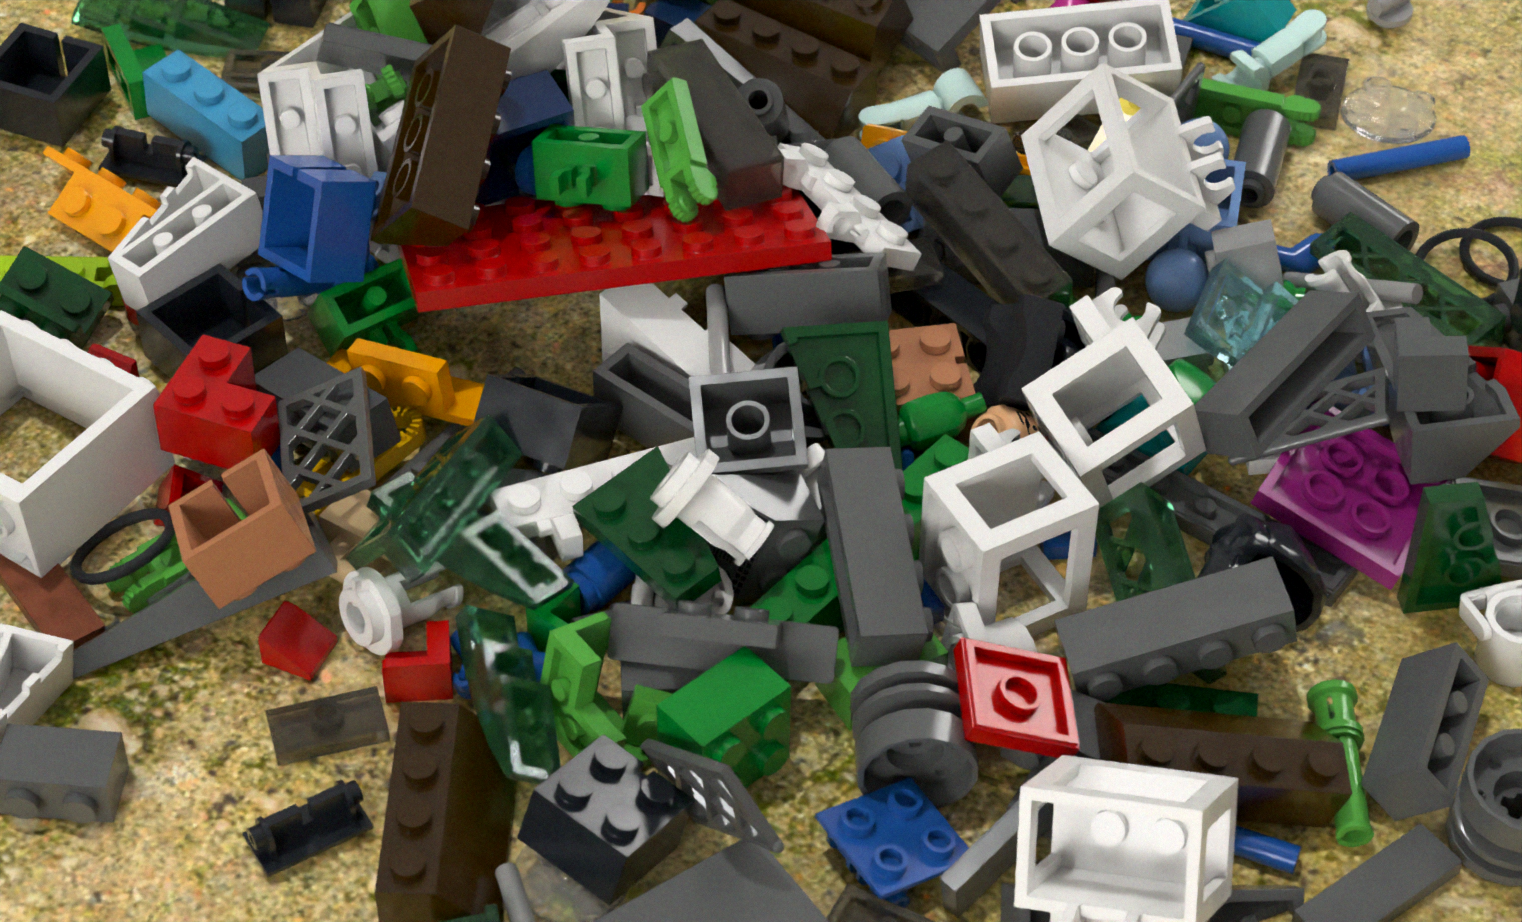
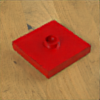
(1015, 698)

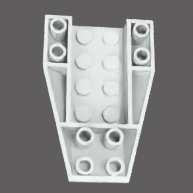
(535, 44)

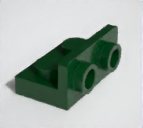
(53, 297)

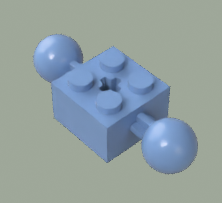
(1180, 266)

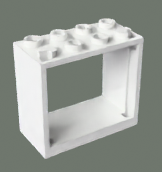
(95, 472)

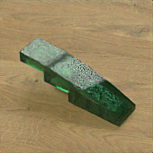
(185, 25)
(491, 554)
(506, 697)

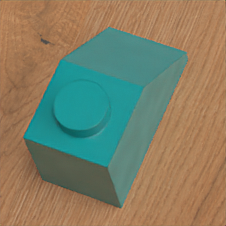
(1243, 18)

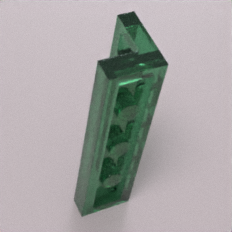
(1444, 301)
(439, 500)
(1160, 542)

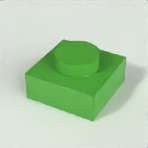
(641, 715)

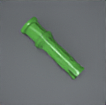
(1339, 720)

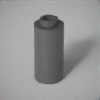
(768, 106)
(1263, 149)
(870, 177)
(1339, 194)

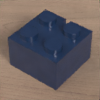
(525, 112)

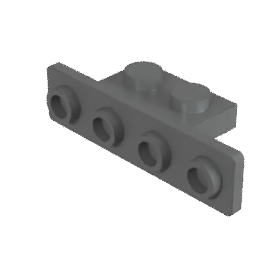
(701, 639)

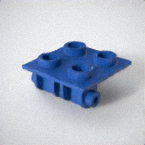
(892, 839)

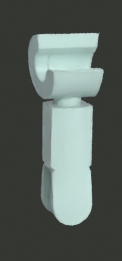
(1278, 52)
(950, 93)

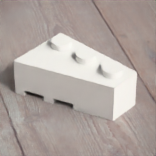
(32, 674)

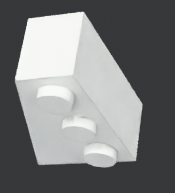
(195, 228)
(660, 329)

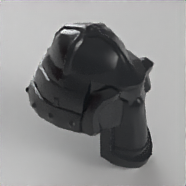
(1253, 540)

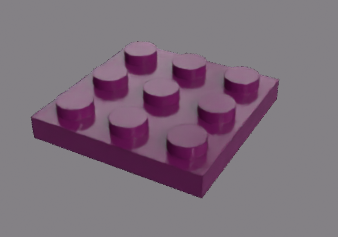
(1347, 500)

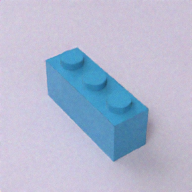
(208, 114)

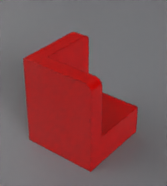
(423, 673)

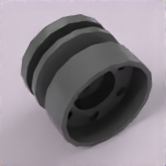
(912, 727)
(1487, 810)

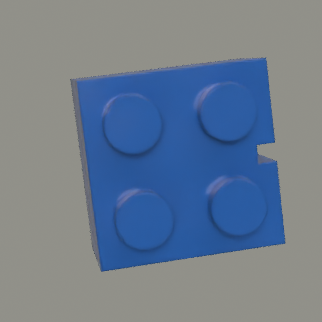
(317, 218)

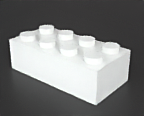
(1043, 53)

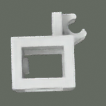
(1135, 186)
(1101, 379)
(992, 516)
(1127, 843)

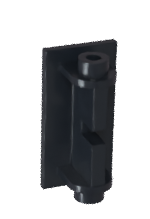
(156, 162)
(308, 830)

